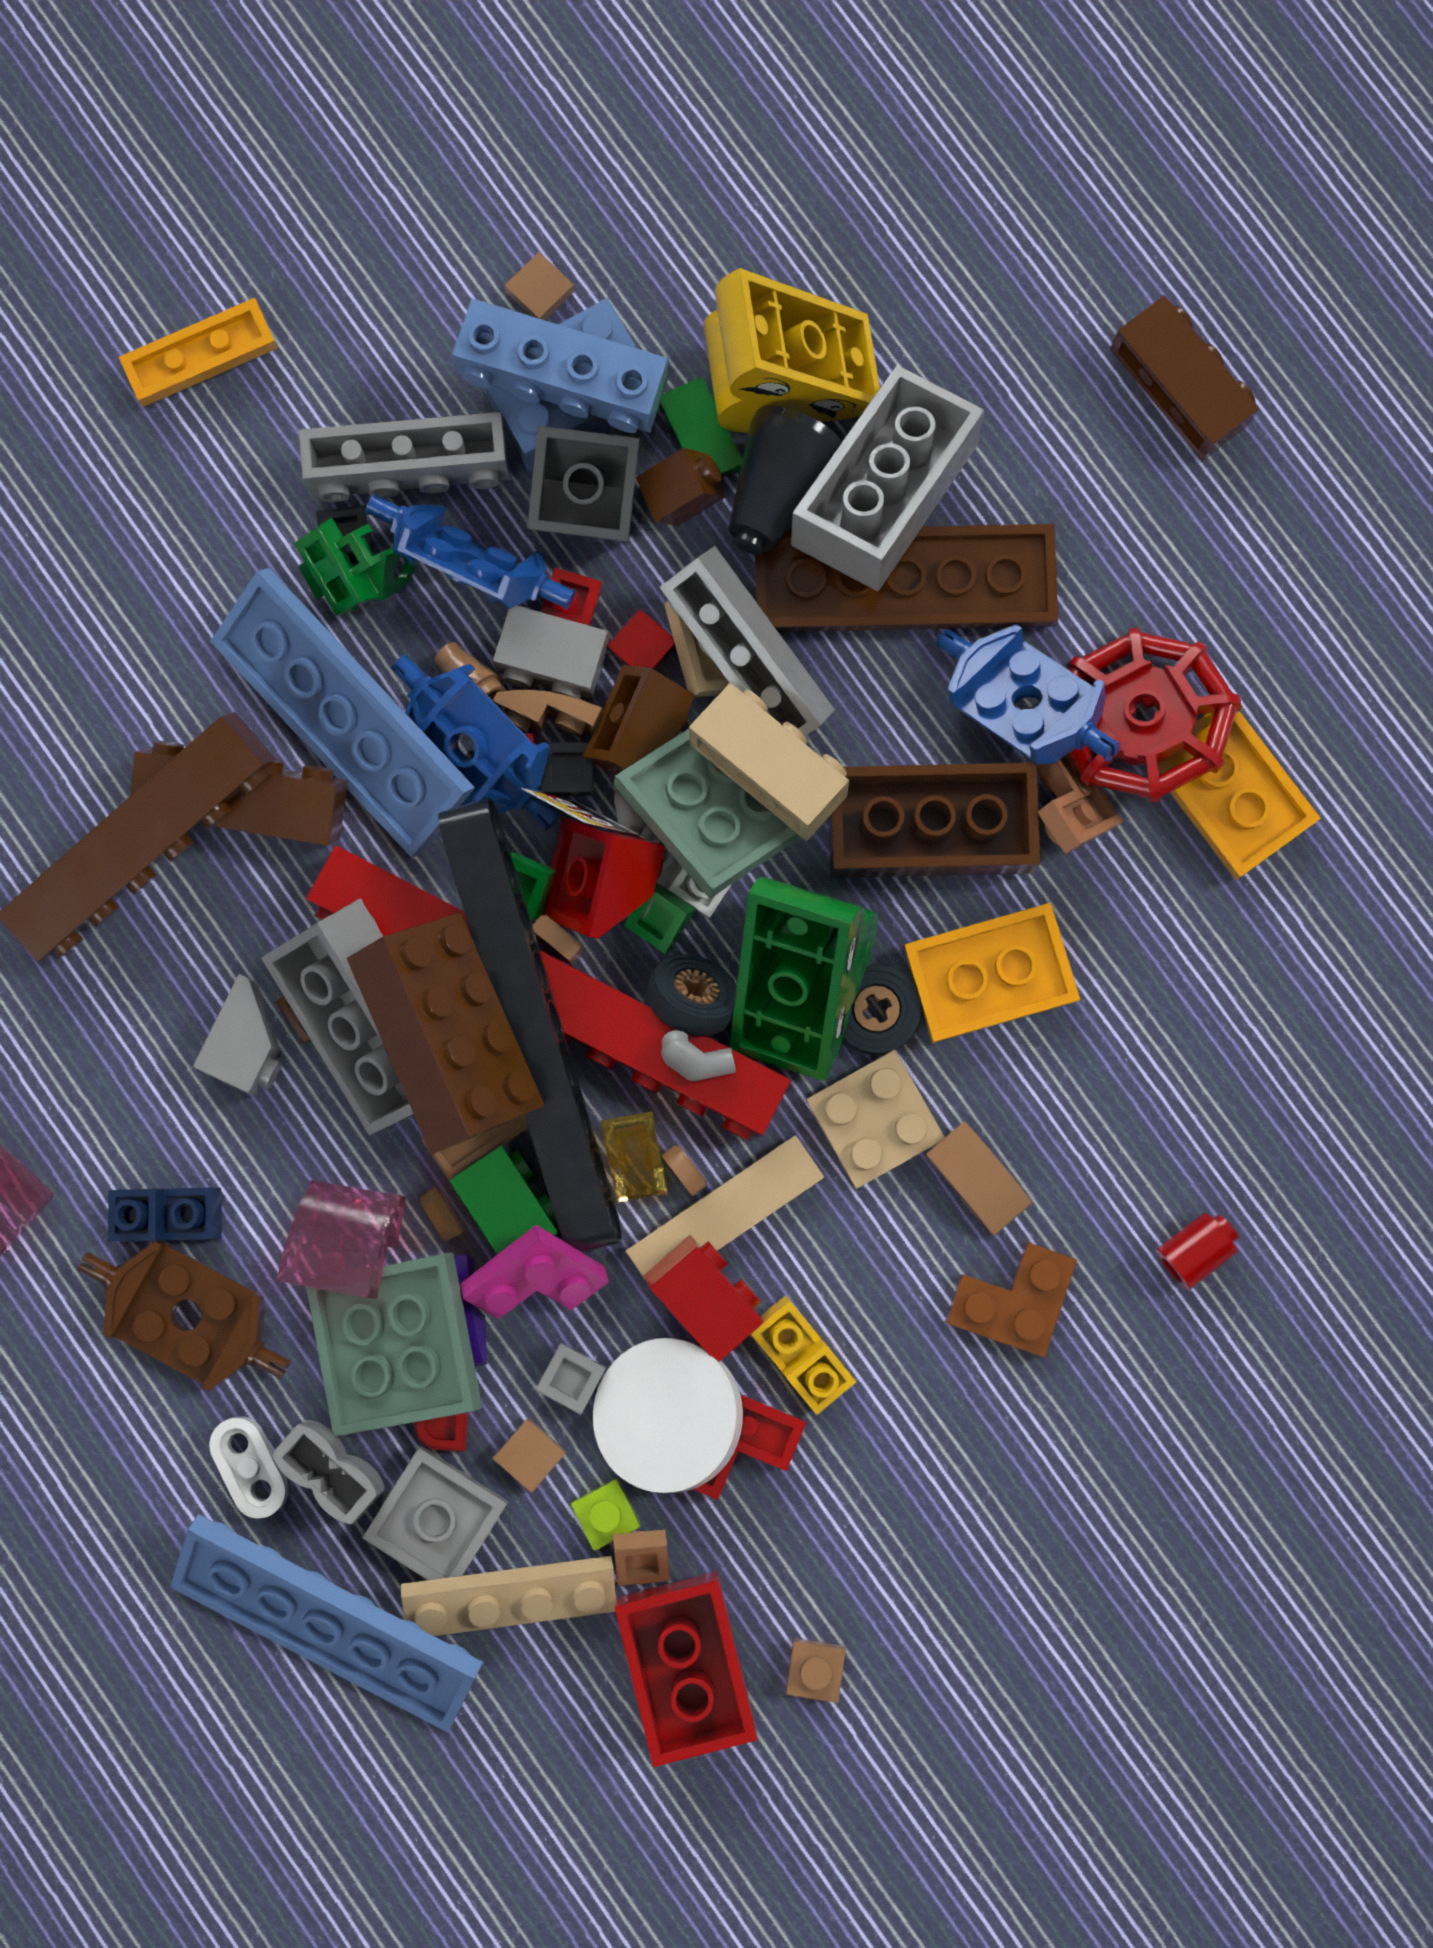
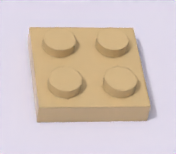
(875, 1119)

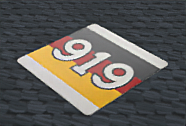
(580, 811)

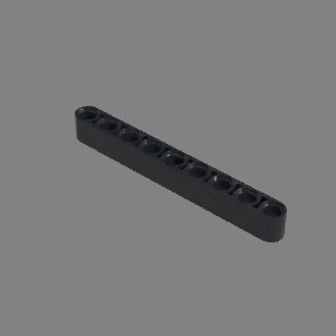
(518, 975)

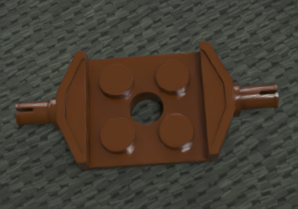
(143, 1308)

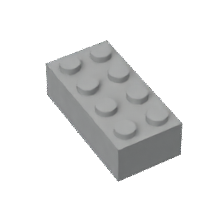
(886, 477)
(334, 1014)

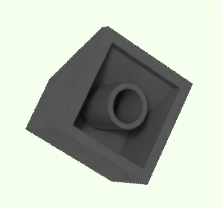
(583, 483)

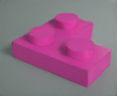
(530, 1265)

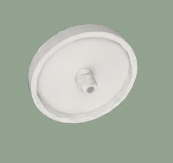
(667, 1416)

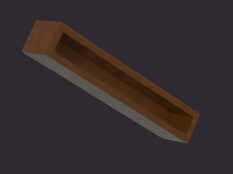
(137, 836)

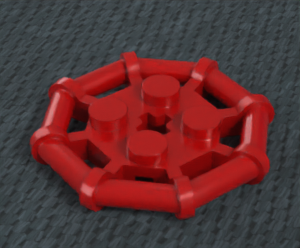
(1172, 723)

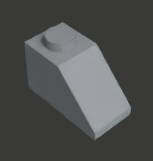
(242, 1041)

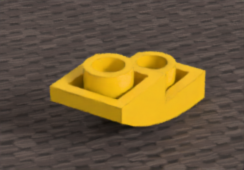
(802, 1355)

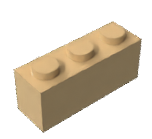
(769, 760)

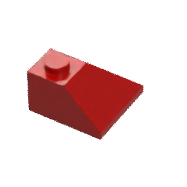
(600, 876)

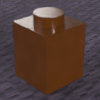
(681, 486)

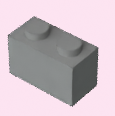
(550, 653)

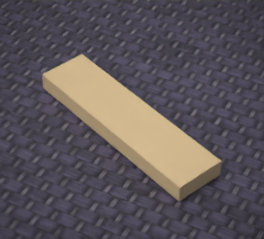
(734, 1205)

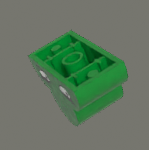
(798, 976)

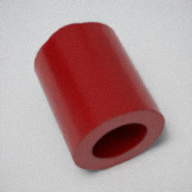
(1198, 1249)

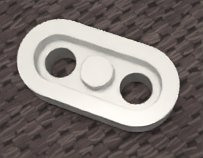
(245, 1468)

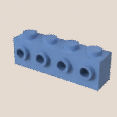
(560, 366)

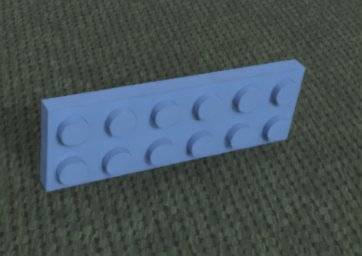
(340, 712)
(324, 1623)

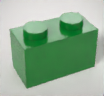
(503, 1199)

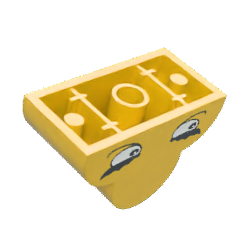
(786, 351)

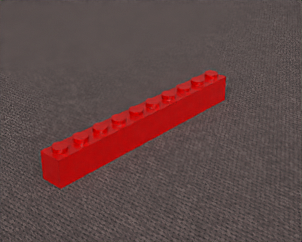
(589, 1010)

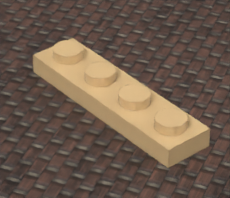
(511, 1596)

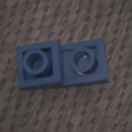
(164, 1214)

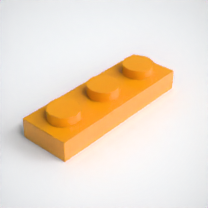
(198, 352)

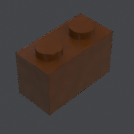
(637, 718)

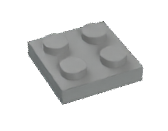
(435, 1518)

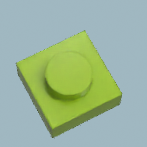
(605, 1513)

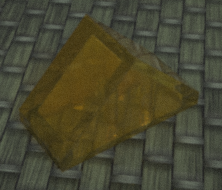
(634, 1156)

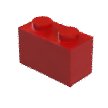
(704, 1298)

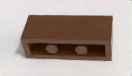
(1184, 377)

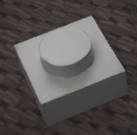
(571, 1378)

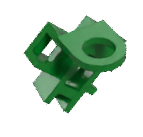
(334, 575)

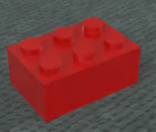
(685, 1669)

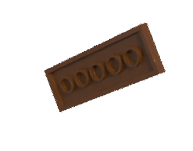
(941, 582)

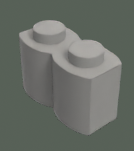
(318, 1461)

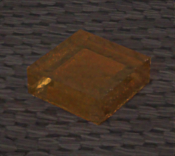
(442, 1215)

